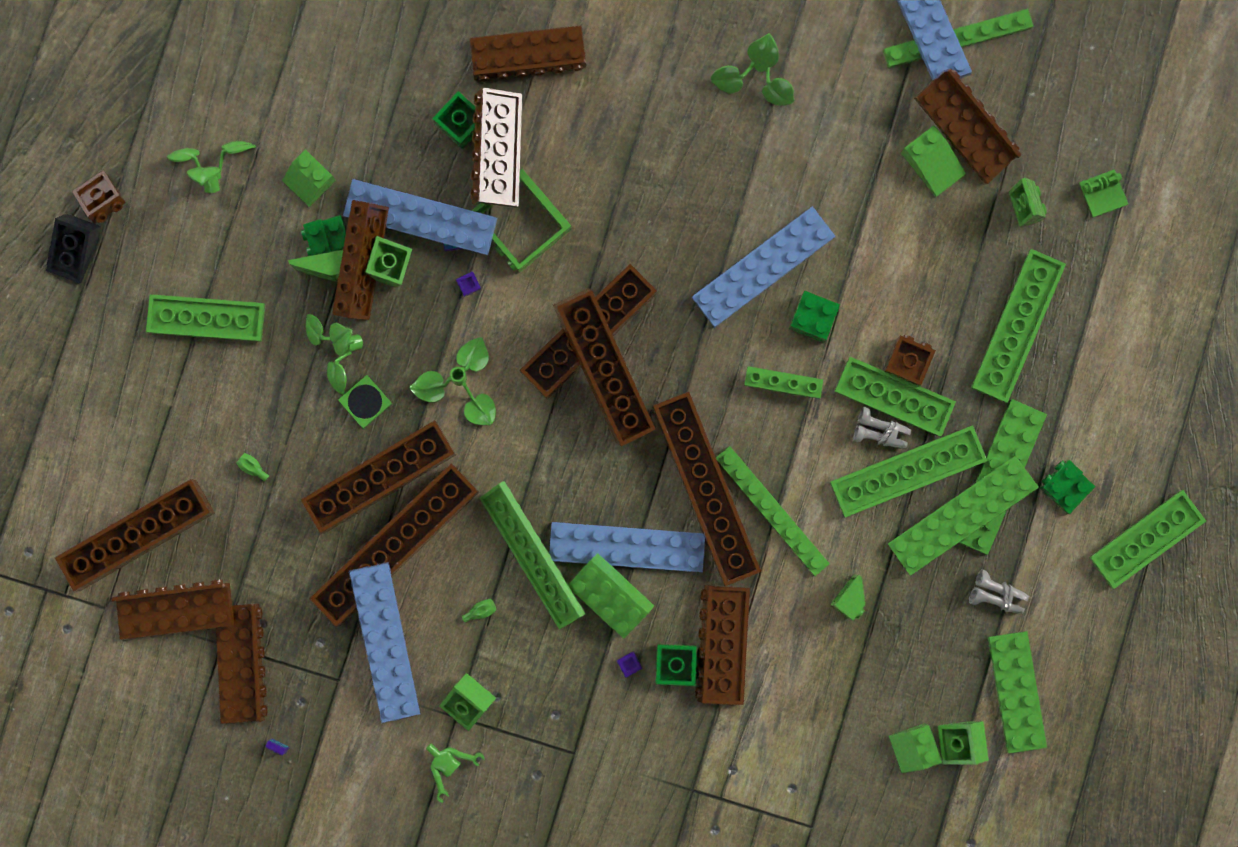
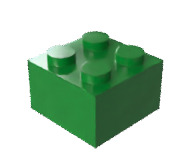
(457, 119)
(814, 316)
(676, 664)

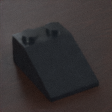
(72, 247)

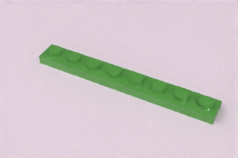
(966, 36)
(772, 511)

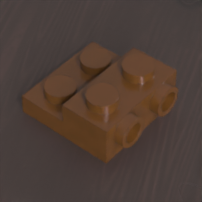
(99, 197)
(910, 359)

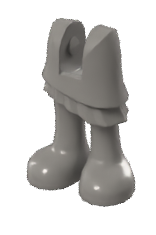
(887, 438)
(1006, 592)

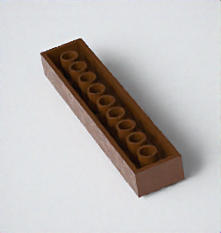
(706, 489)
(398, 540)

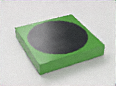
(365, 401)

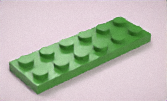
(205, 318)
(895, 396)
(1147, 539)
(1017, 692)

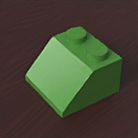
(308, 178)
(388, 262)
(851, 599)
(467, 702)
(963, 743)
(915, 748)

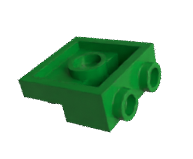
(324, 235)
(1067, 486)

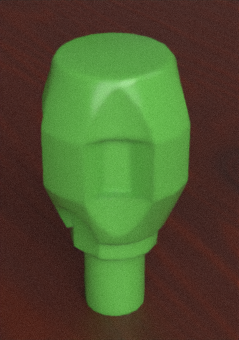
(251, 466)
(480, 610)

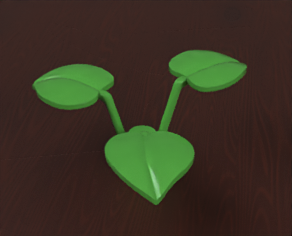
(764, 55)
(209, 175)
(342, 343)
(473, 357)

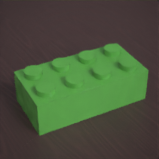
(610, 595)

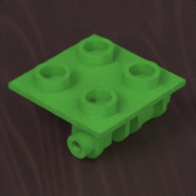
(1104, 193)

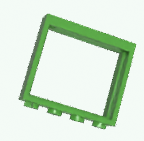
(550, 209)

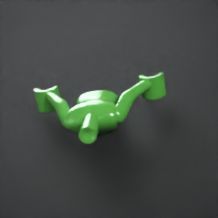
(447, 764)

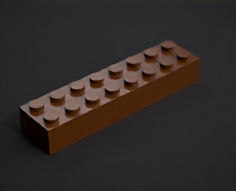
(618, 303)
(604, 367)
(378, 477)
(134, 535)

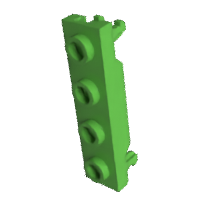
(783, 382)

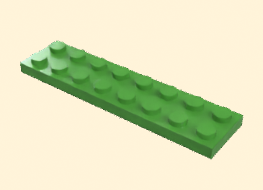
(1018, 326)
(1013, 438)
(908, 471)
(963, 515)
(532, 555)

